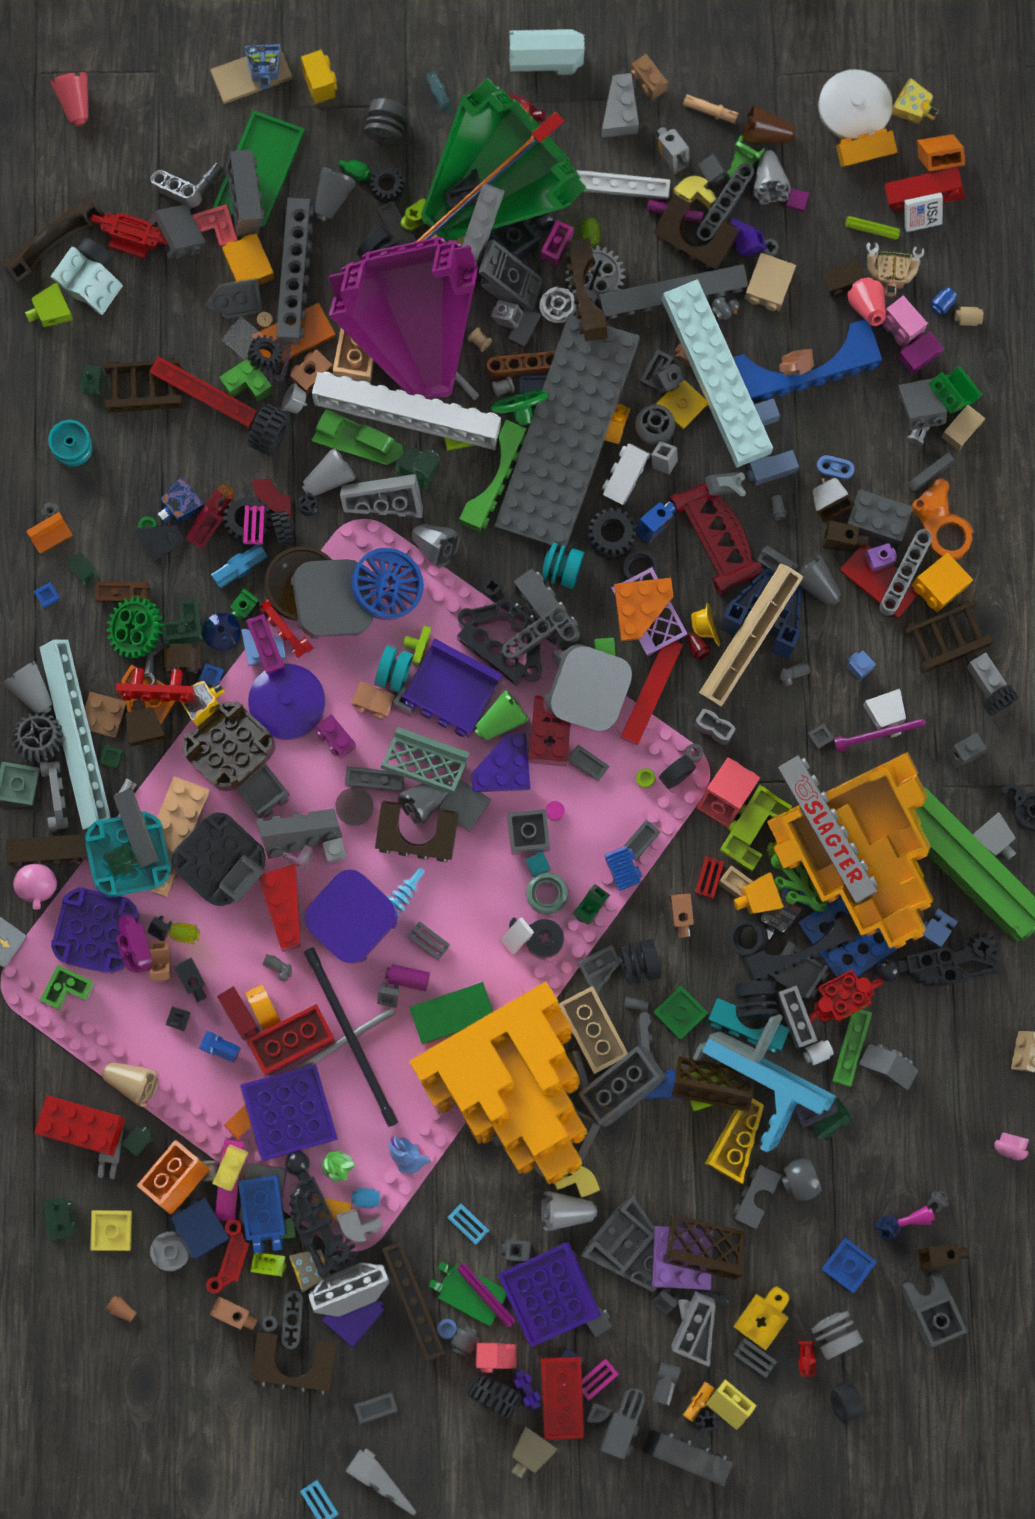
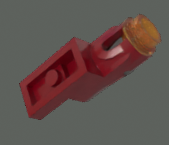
(210, 516)

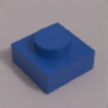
(47, 595)
(211, 675)

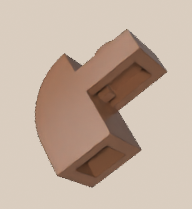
(161, 961)

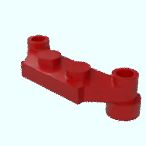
(301, 646)
(233, 1258)

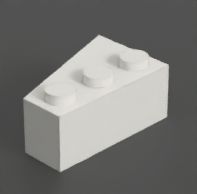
(625, 473)

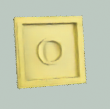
(111, 1230)

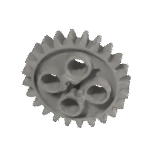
(610, 281)

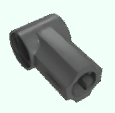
(667, 1378)

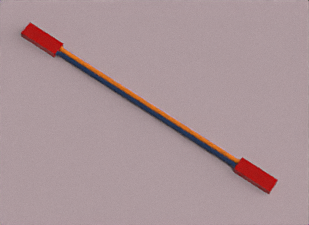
(539, 134)

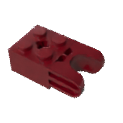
(545, 728)

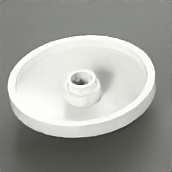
(855, 104)

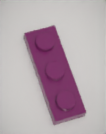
(265, 644)

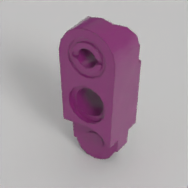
(133, 945)

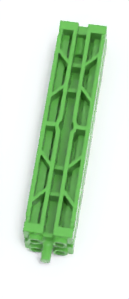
(977, 870)

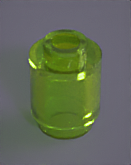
(591, 230)
(184, 932)

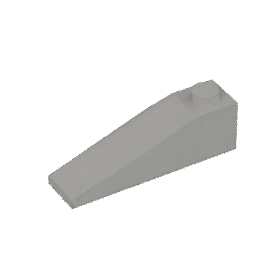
(372, 1474)

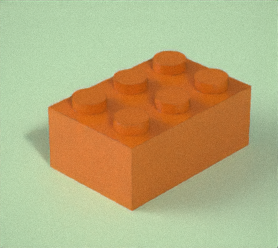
(173, 1177)

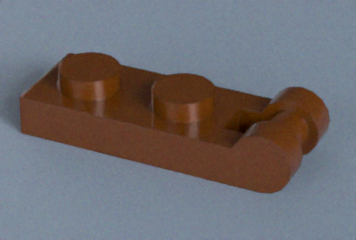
(119, 591)

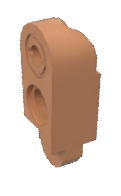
(797, 362)

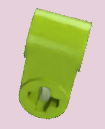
(413, 216)

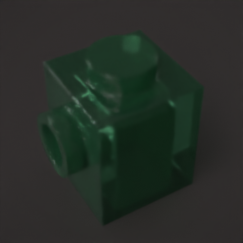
(91, 380)

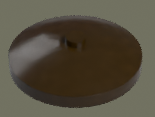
(279, 575)

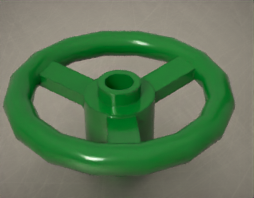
(520, 405)

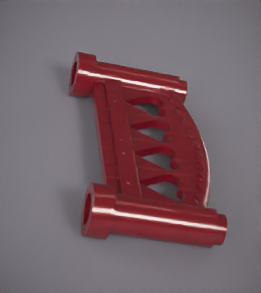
(729, 573)

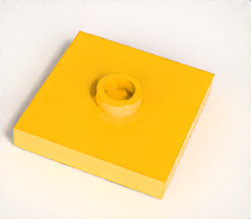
(684, 404)

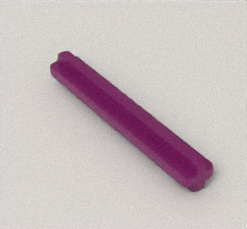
(486, 1295)

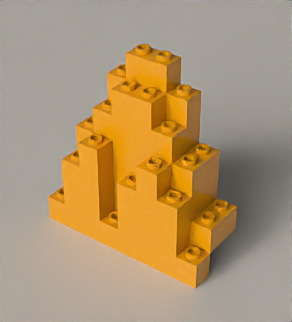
(889, 836)
(512, 1083)

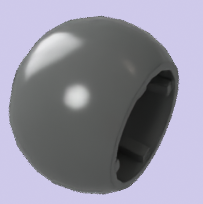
(654, 412)
(801, 1180)

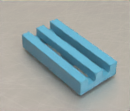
(480, 1235)
(313, 1508)

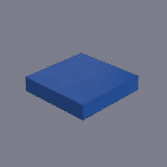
(849, 1265)

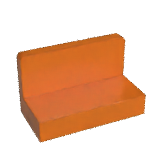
(49, 533)

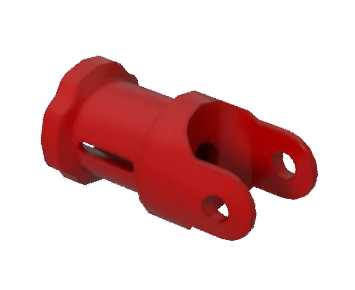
(807, 1361)

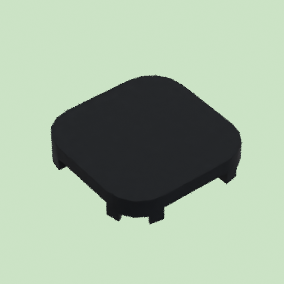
(211, 853)

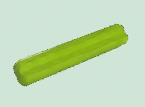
(872, 227)

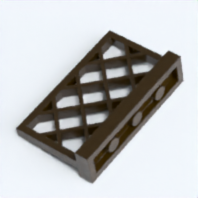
(711, 1091)
(699, 1262)

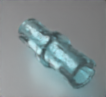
(438, 89)

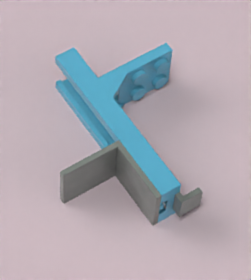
(751, 1062)

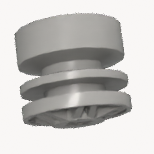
(836, 1335)

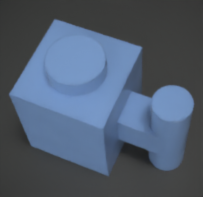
(936, 932)

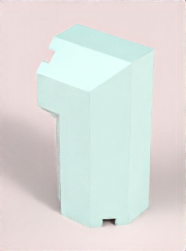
(546, 51)

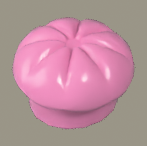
(1012, 1146)

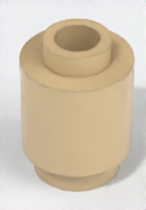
(969, 316)

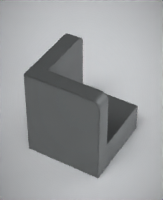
(400, 705)

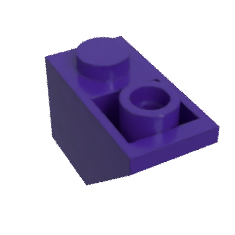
(749, 239)

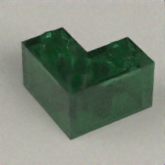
(423, 464)
(186, 629)

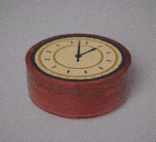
(264, 319)

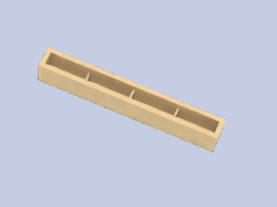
(751, 634)

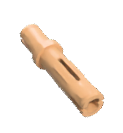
(711, 109)

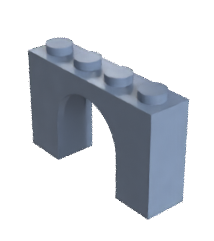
(771, 467)

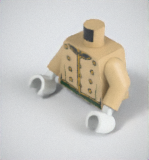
(892, 268)

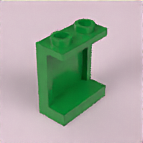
(955, 389)

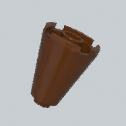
(766, 127)

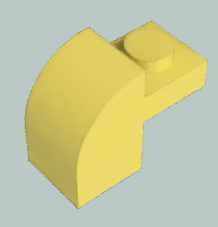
(695, 187)
(584, 1181)

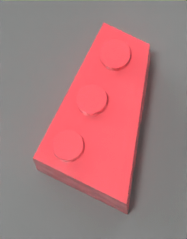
(496, 1356)

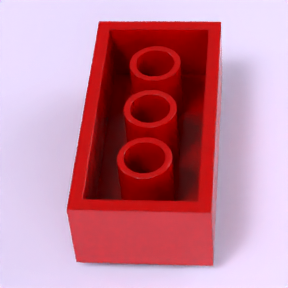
(290, 1040)
(80, 1125)

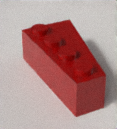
(945, 181)
(282, 901)

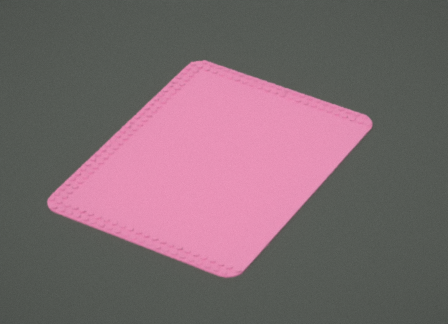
(459, 900)

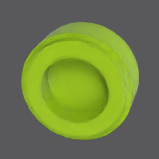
(645, 778)

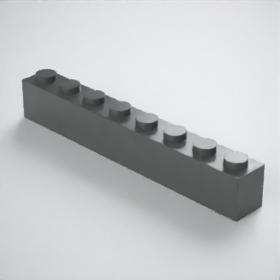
(651, 295)

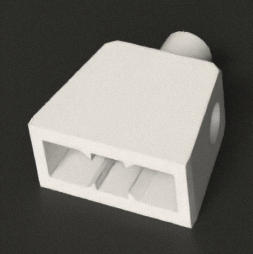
(886, 710)

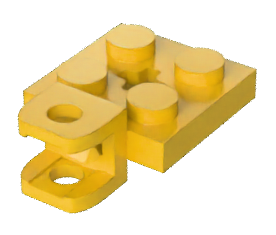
(767, 1308)

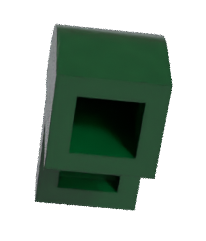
(591, 904)

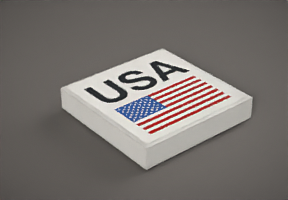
(923, 212)

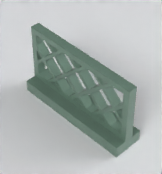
(429, 749)

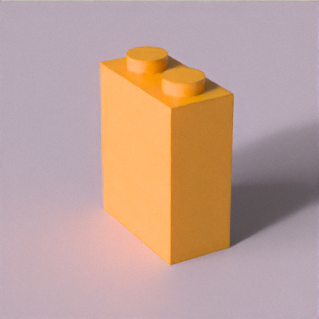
(248, 260)
(941, 582)

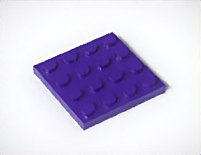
(288, 1112)
(549, 1294)

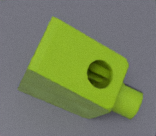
(49, 307)

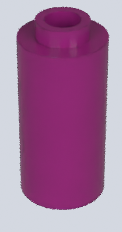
(407, 977)

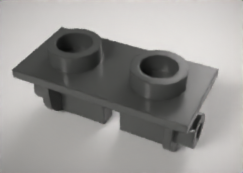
(772, 559)

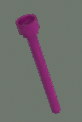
(843, 743)

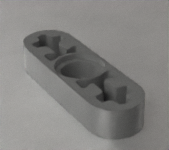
(931, 472)
(299, 1314)

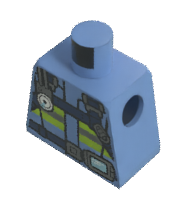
(264, 63)

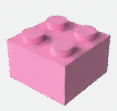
(904, 321)

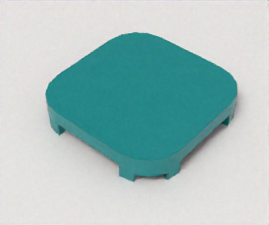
(110, 833)

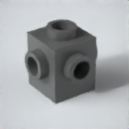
(667, 378)

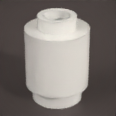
(818, 1052)

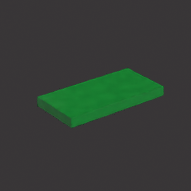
(450, 1012)

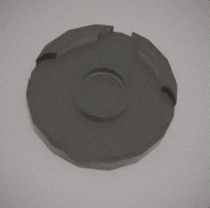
(354, 806)

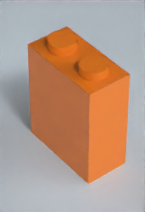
(941, 152)

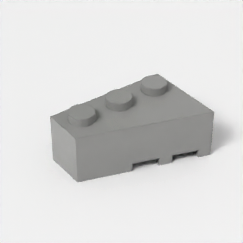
(621, 108)
(696, 1329)

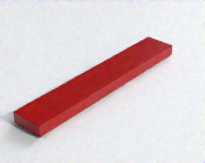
(203, 391)
(651, 692)

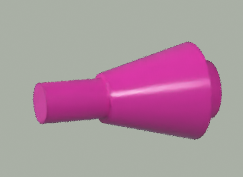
(921, 1217)

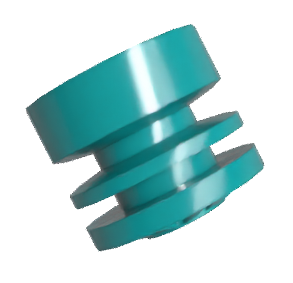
(562, 565)

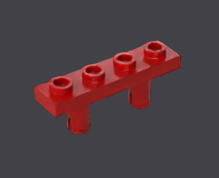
(147, 692)

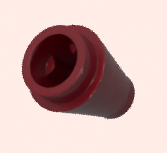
(697, 646)

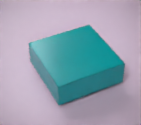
(538, 864)

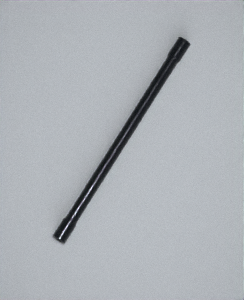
(386, 1110)

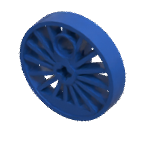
(379, 576)

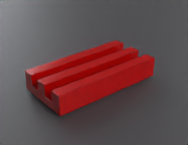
(713, 861)

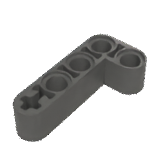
(537, 636)

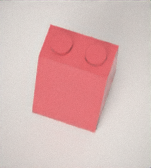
(728, 792)

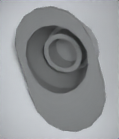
(293, 399)

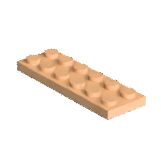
(178, 817)

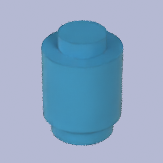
(365, 1197)

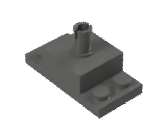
(509, 277)

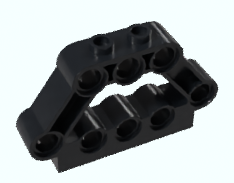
(491, 614)

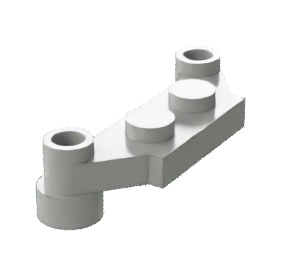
(51, 769)

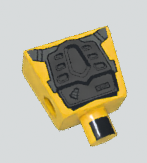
(204, 702)

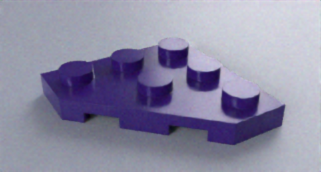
(504, 767)

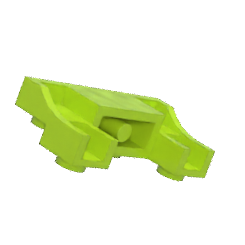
(743, 831)

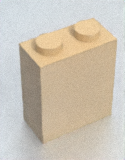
(770, 282)

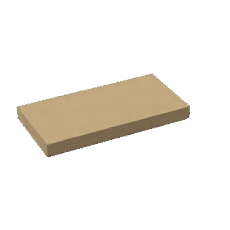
(235, 80)

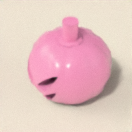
(35, 884)

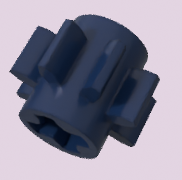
(888, 1227)

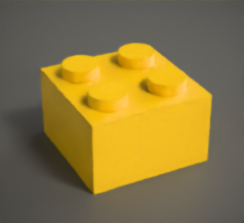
(319, 76)

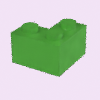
(246, 377)
(64, 983)

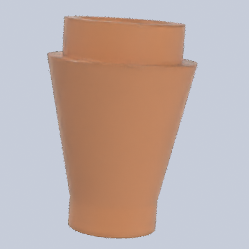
(120, 1308)

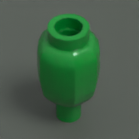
(356, 170)

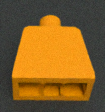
(759, 896)

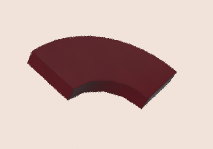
(273, 499)

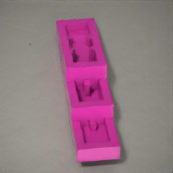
(227, 1200)

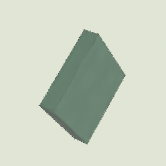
(18, 783)

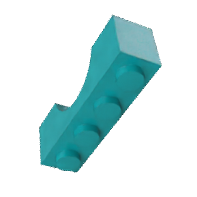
(725, 1017)

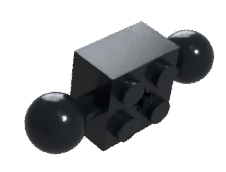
(524, 232)

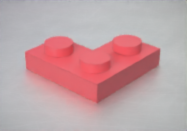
(218, 219)

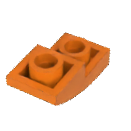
(238, 1123)

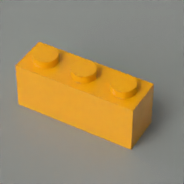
(866, 147)

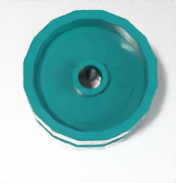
(70, 432)
(393, 669)

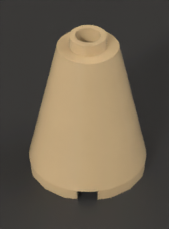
(132, 1081)

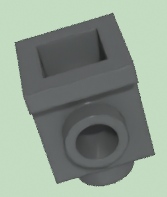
(524, 1247)

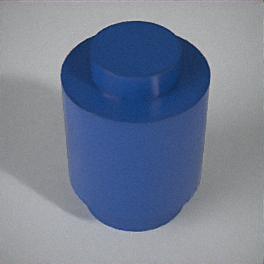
(943, 301)

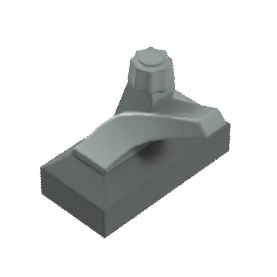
(725, 483)

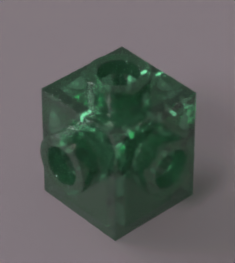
(121, 860)

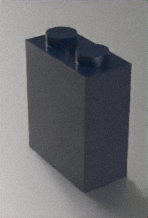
(198, 1228)

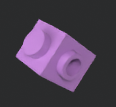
(881, 557)

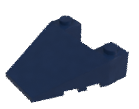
(785, 627)

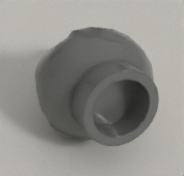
(722, 309)

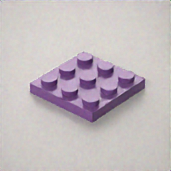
(673, 1276)

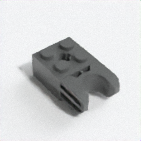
(936, 1305)
(623, 1425)

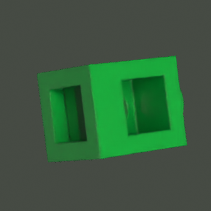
(244, 613)

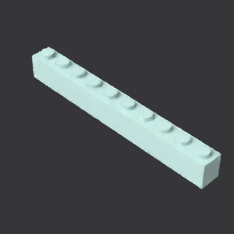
(76, 732)

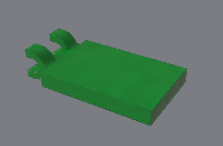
(461, 1295)

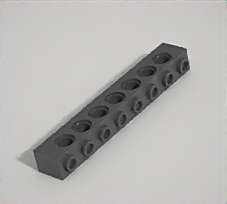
(296, 209)

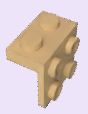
(1024, 1052)

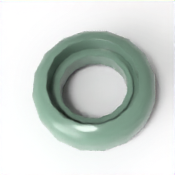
(551, 878)

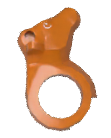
(934, 513)

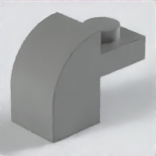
(353, 1229)

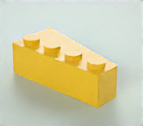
(734, 1145)

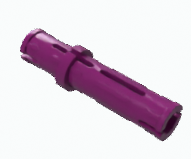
(659, 207)

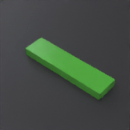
(851, 1048)

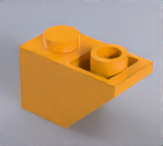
(617, 424)

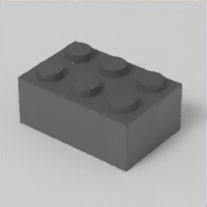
(880, 517)

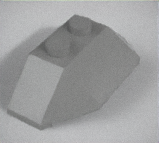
(349, 1289)

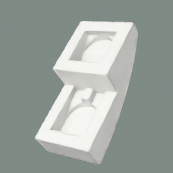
(517, 936)

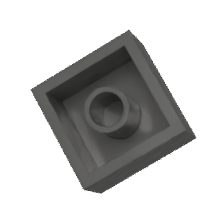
(528, 832)

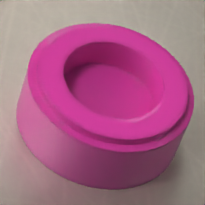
(554, 810)

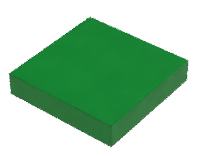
(680, 1012)

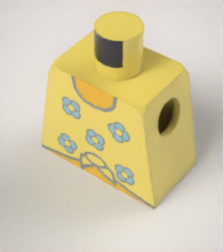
(914, 103)

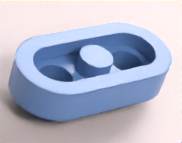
(835, 466)

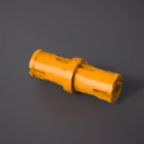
(698, 1402)

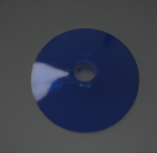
(222, 640)

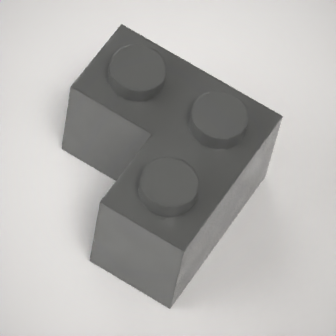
(889, 1065)

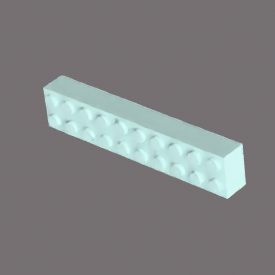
(717, 373)

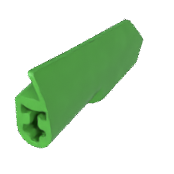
(356, 439)

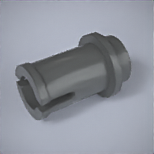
(778, 507)
(636, 1004)
(264, 1323)

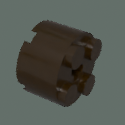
(183, 658)

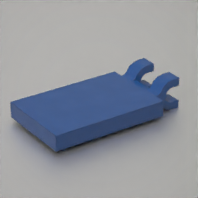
(263, 1211)

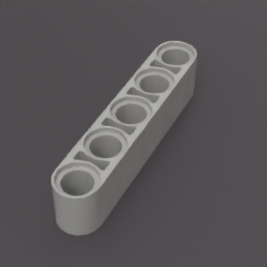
(909, 564)

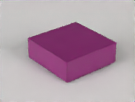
(797, 200)

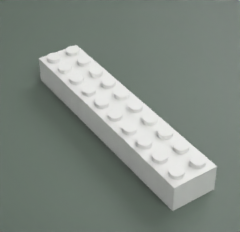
(406, 410)

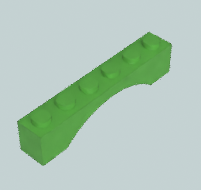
(477, 510)

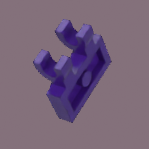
(521, 1382)

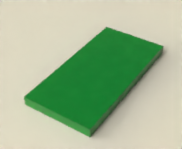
(274, 146)

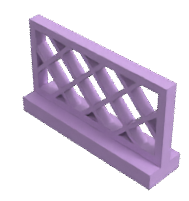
(646, 640)

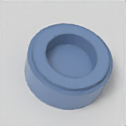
(446, 1328)

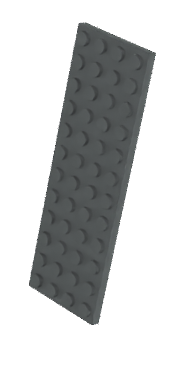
(566, 434)

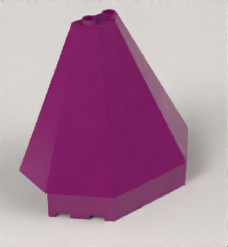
(409, 310)

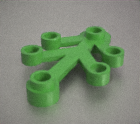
(799, 884)

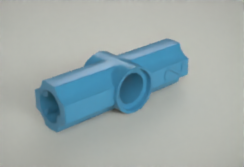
(239, 566)

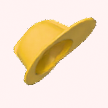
(704, 624)

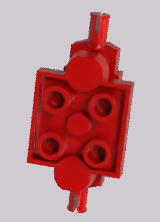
(130, 234)
(843, 997)

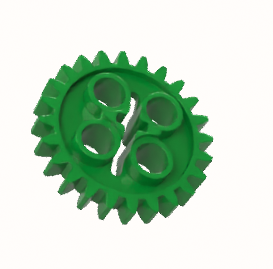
(134, 627)

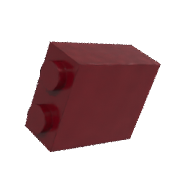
(238, 1013)

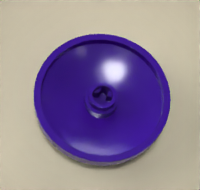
(287, 701)

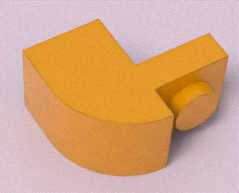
(262, 1007)

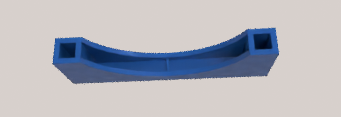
(856, 355)

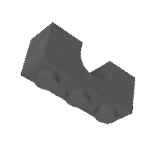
(748, 1212)

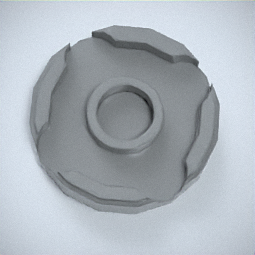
(168, 1252)

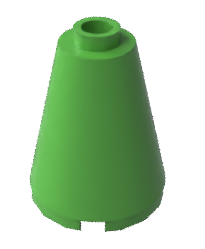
(501, 717)

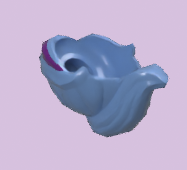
(406, 1155)

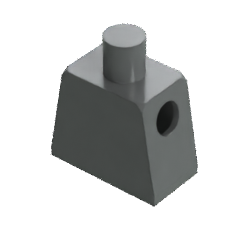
(967, 751)

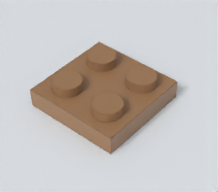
(104, 714)

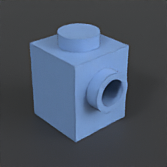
(860, 665)

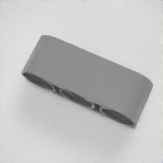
(176, 188)

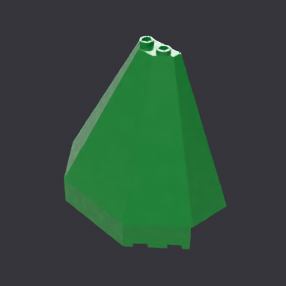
(483, 137)

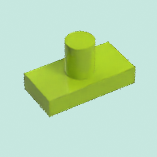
(418, 645)
(268, 1264)

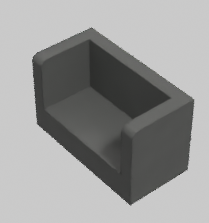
(240, 878)

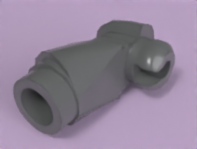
(795, 671)
(278, 966)

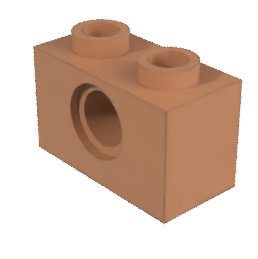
(312, 360)

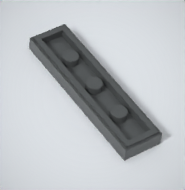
(135, 828)

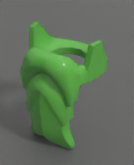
(743, 155)
(337, 1165)

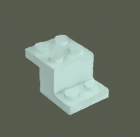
(86, 280)

